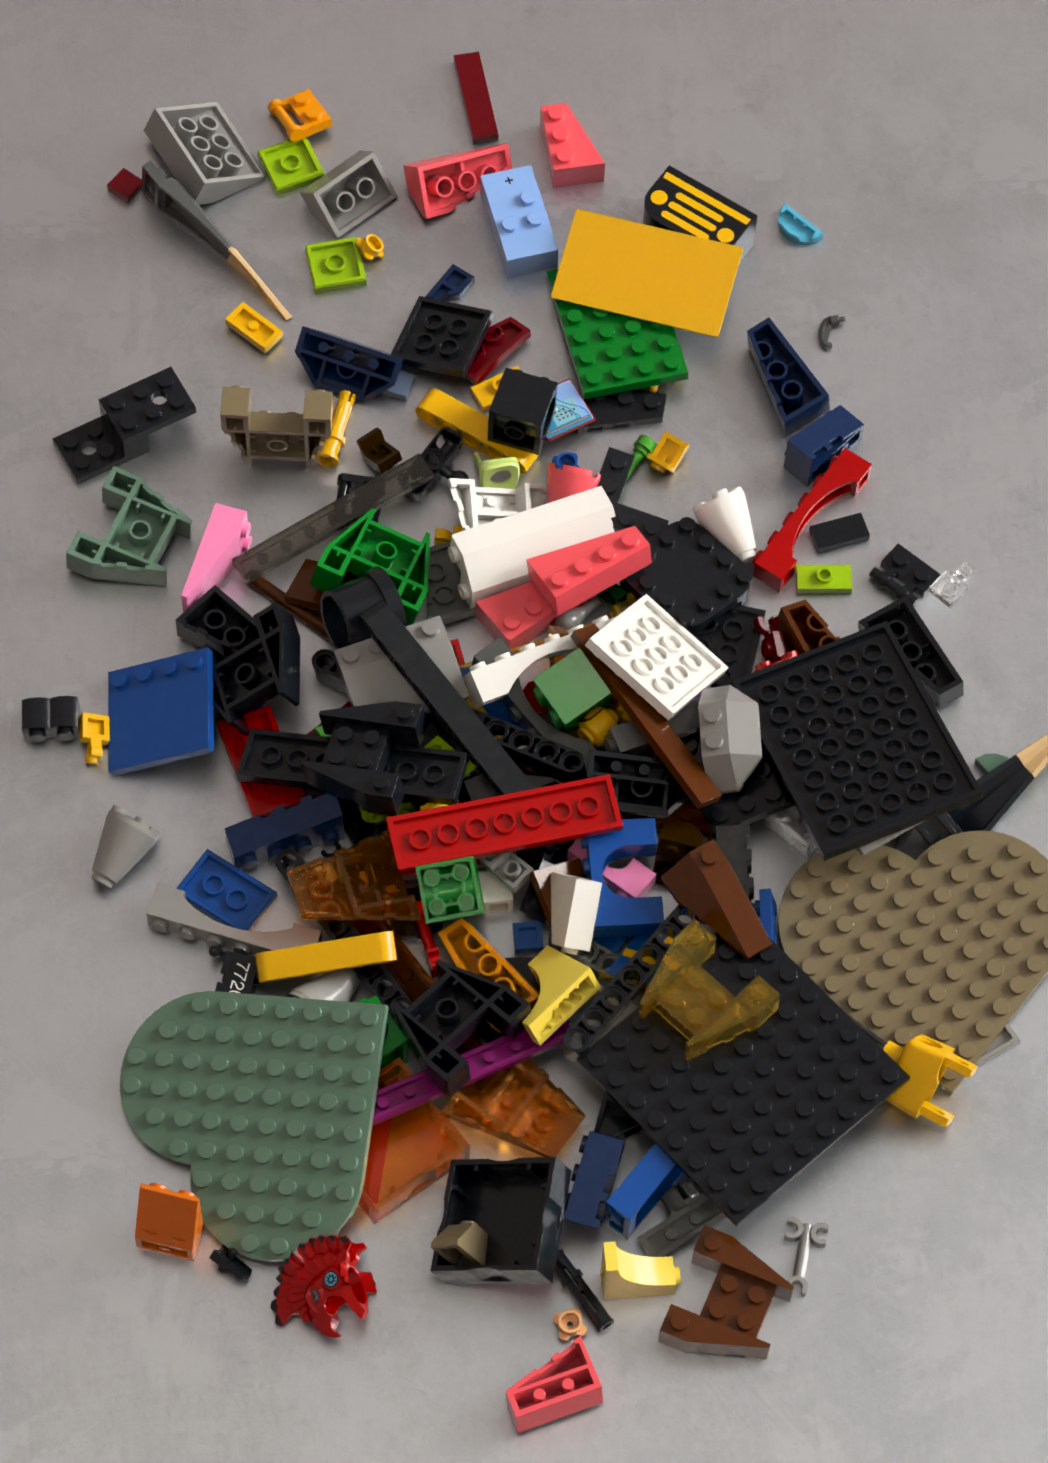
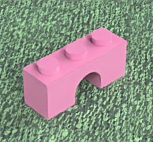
(630, 882)

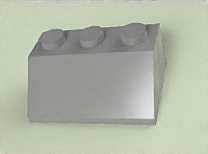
(349, 193)

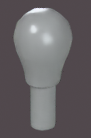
(577, 615)

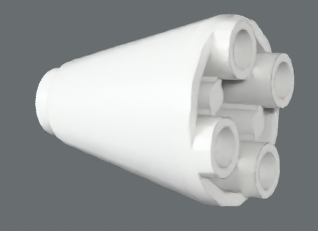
(729, 522)

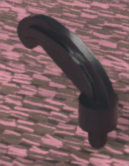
(216, 951)

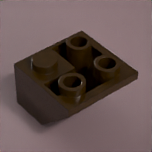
(674, 843)

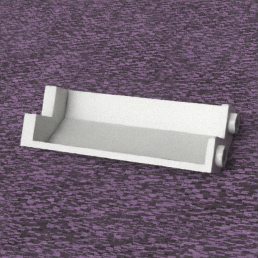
(496, 553)

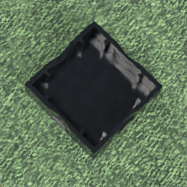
(519, 1208)

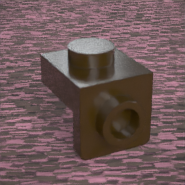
(377, 451)

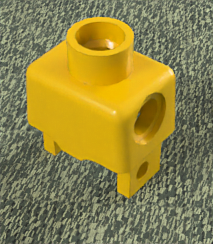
(925, 1064)

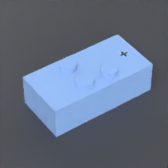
(519, 221)

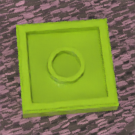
(290, 165)
(335, 265)

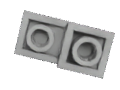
(508, 869)

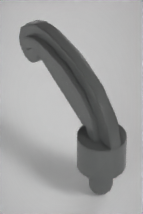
(825, 328)

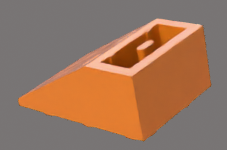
(168, 1221)

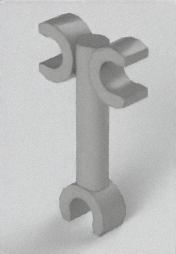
(806, 1235)

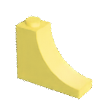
(563, 990)
(636, 1276)

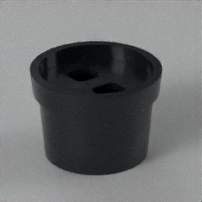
(349, 600)

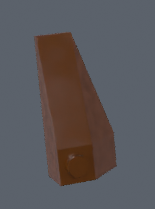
(712, 891)

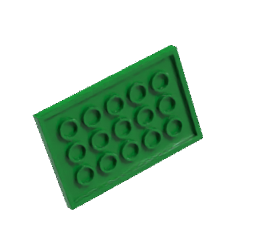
(616, 350)

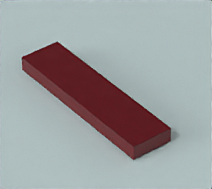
(476, 97)

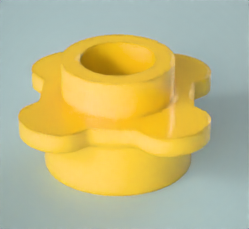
(370, 246)

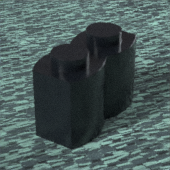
(50, 718)

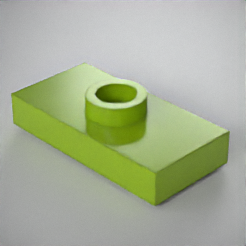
(823, 579)

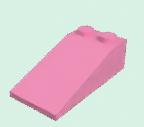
(222, 541)

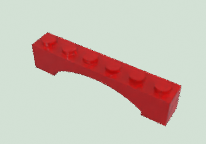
(844, 476)

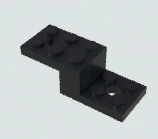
(124, 425)

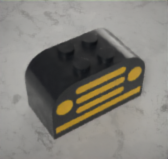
(696, 210)

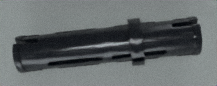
(600, 1318)

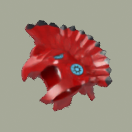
(320, 1280)

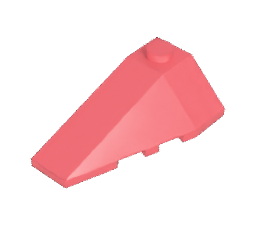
(448, 180)

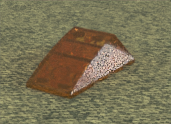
(353, 885)
(519, 1110)

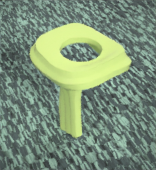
(489, 467)

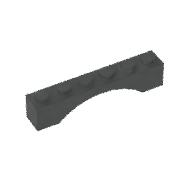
(522, 711)

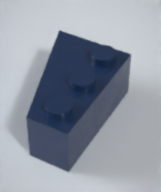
(814, 446)
(594, 1178)

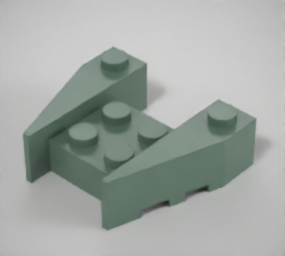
(134, 539)

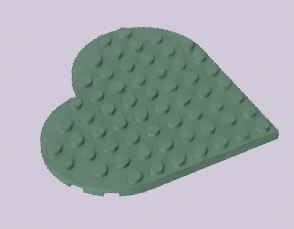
(263, 1106)

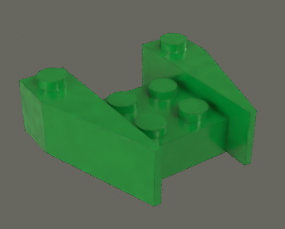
(372, 545)

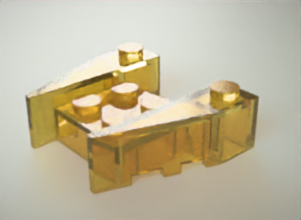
(697, 1001)

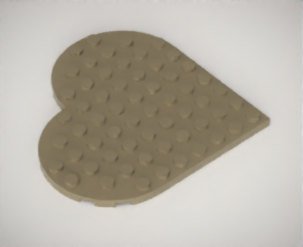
(926, 941)

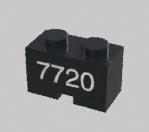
(239, 974)

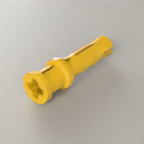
(329, 454)

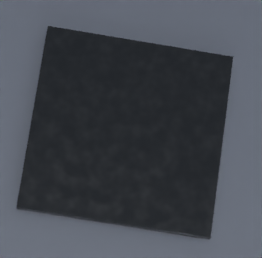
(752, 1106)

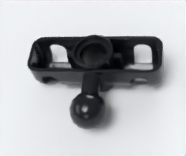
(443, 458)

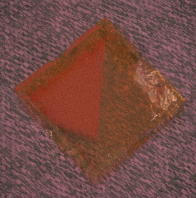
(407, 1152)

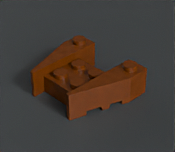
(734, 1304)

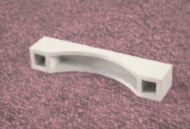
(495, 680)

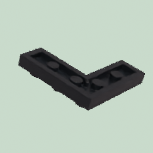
(613, 478)

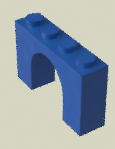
(618, 914)

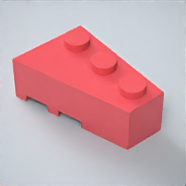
(568, 148)

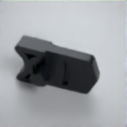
(227, 1260)

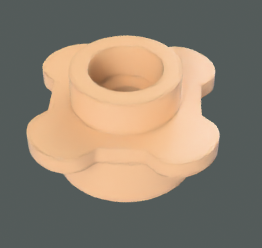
(573, 1316)

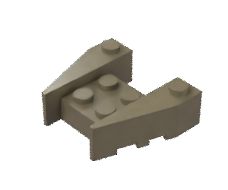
(277, 434)

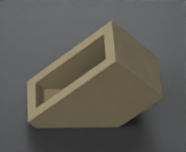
(462, 1242)

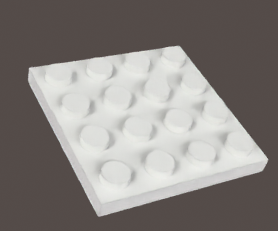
(656, 656)

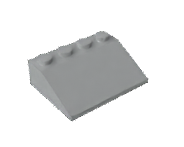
(203, 150)
(373, 678)

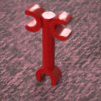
(431, 950)

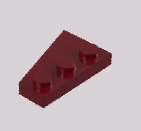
(497, 346)

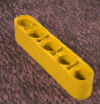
(445, 411)
(326, 956)

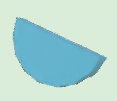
(797, 228)

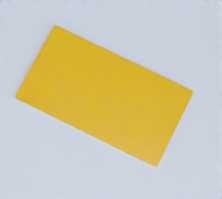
(647, 273)

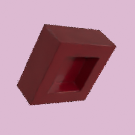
(125, 185)

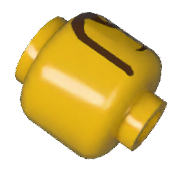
(596, 725)

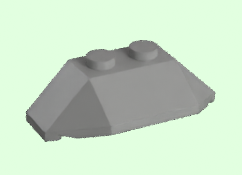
(729, 736)

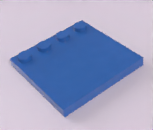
(160, 711)

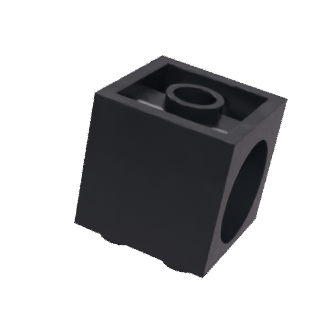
(522, 411)

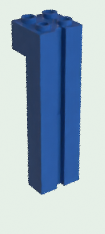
(640, 1192)

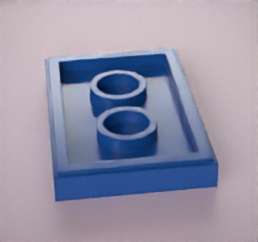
(226, 892)

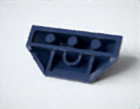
(346, 364)

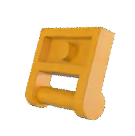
(306, 110)

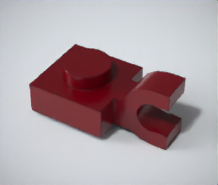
(773, 644)

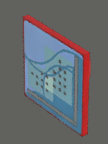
(570, 411)

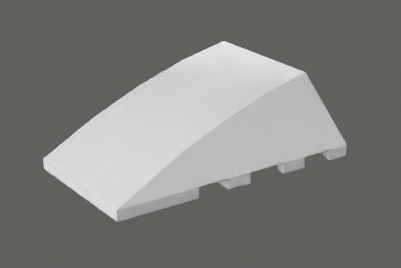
(485, 504)

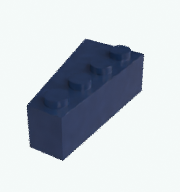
(787, 379)
(296, 828)

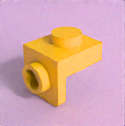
(668, 453)

